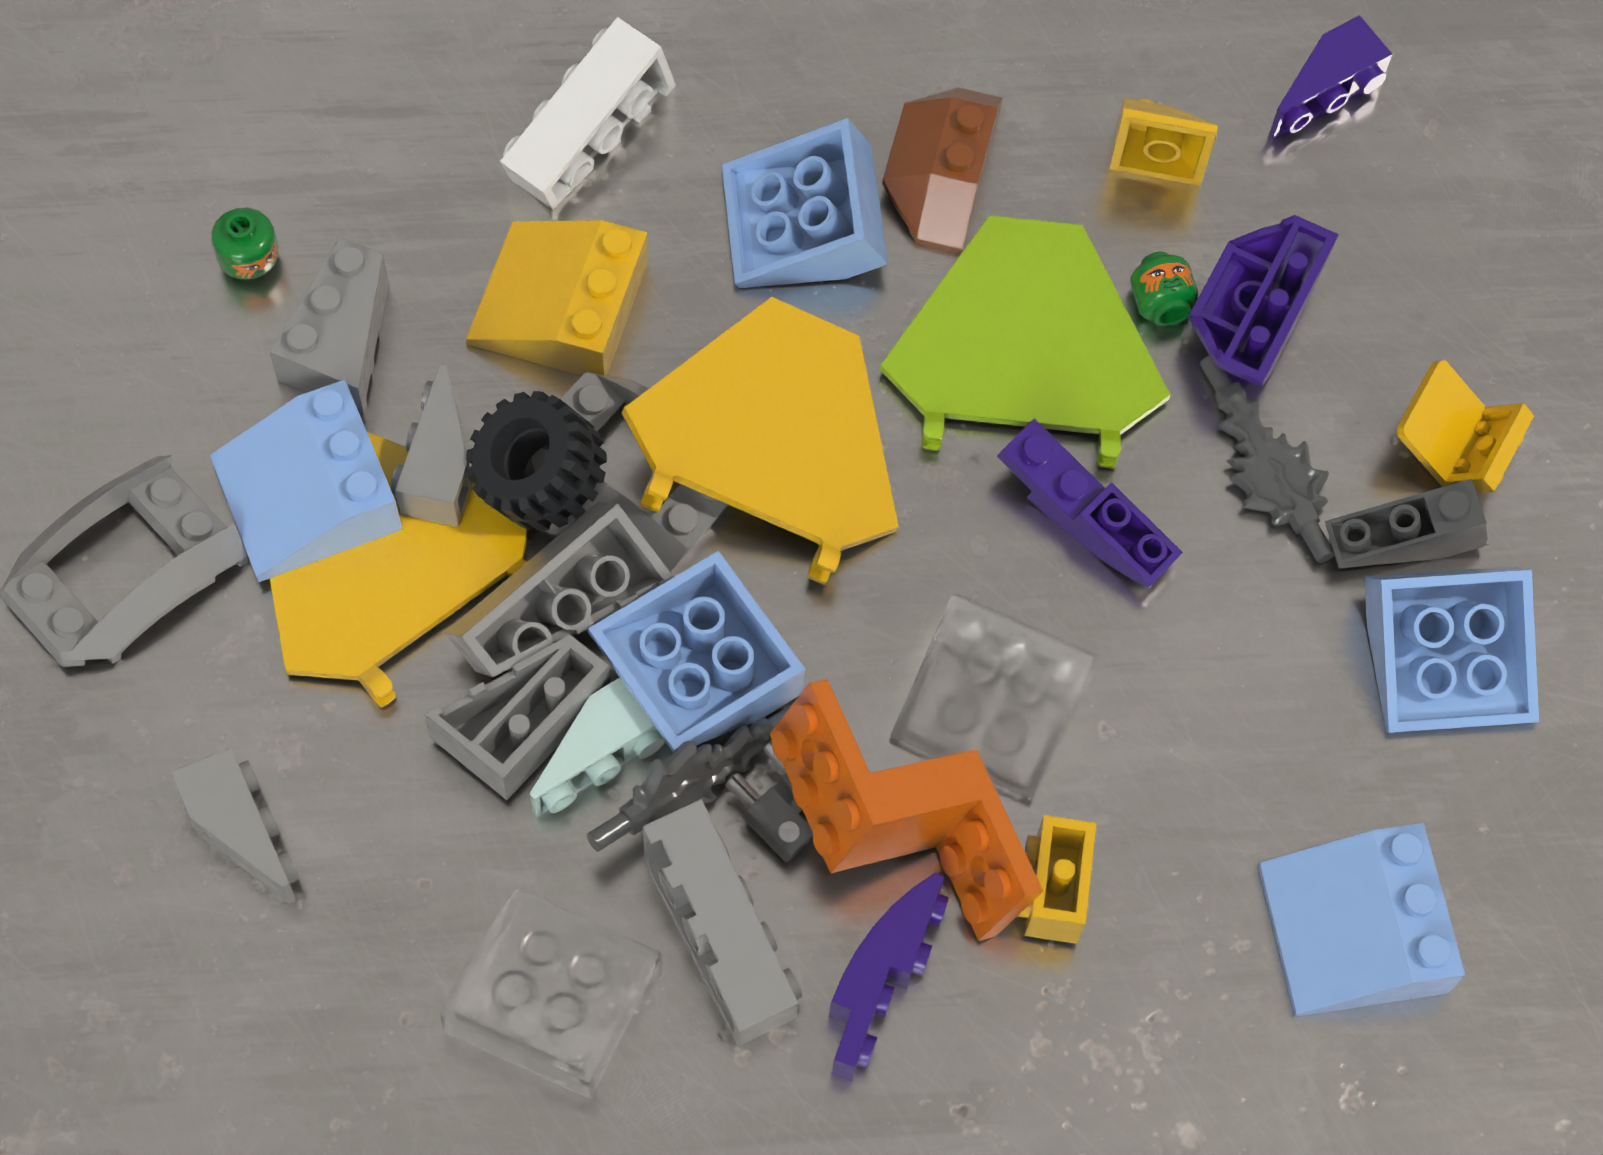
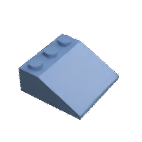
(805, 209)
(306, 483)
(1453, 648)
(700, 655)
(1362, 921)

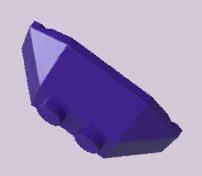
(1260, 295)

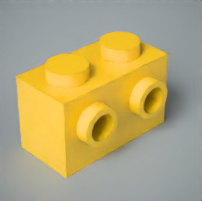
(1063, 867)

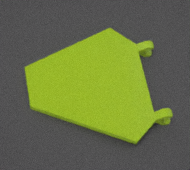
(1027, 334)

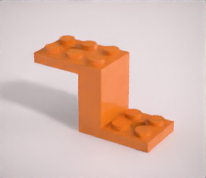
(904, 810)

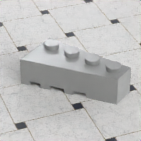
(560, 591)
(720, 923)

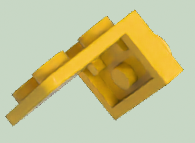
(1458, 434)

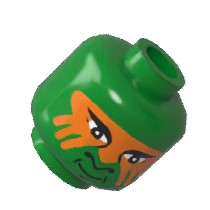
(245, 243)
(1164, 288)

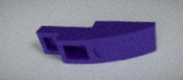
(1086, 510)
(888, 955)

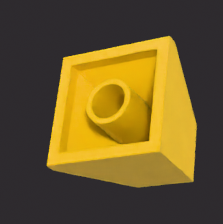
(1161, 142)

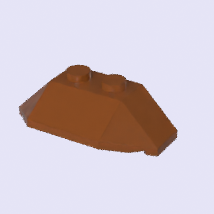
(940, 164)

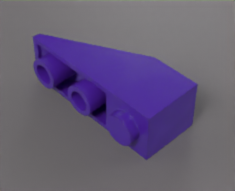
(1340, 66)

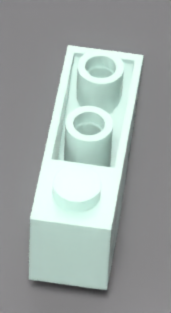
(598, 743)

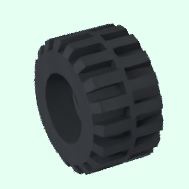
(511, 440)

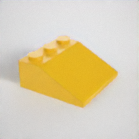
(561, 293)

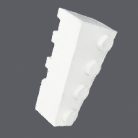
(588, 113)

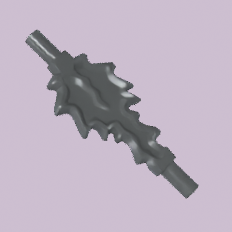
(1272, 471)
(684, 780)

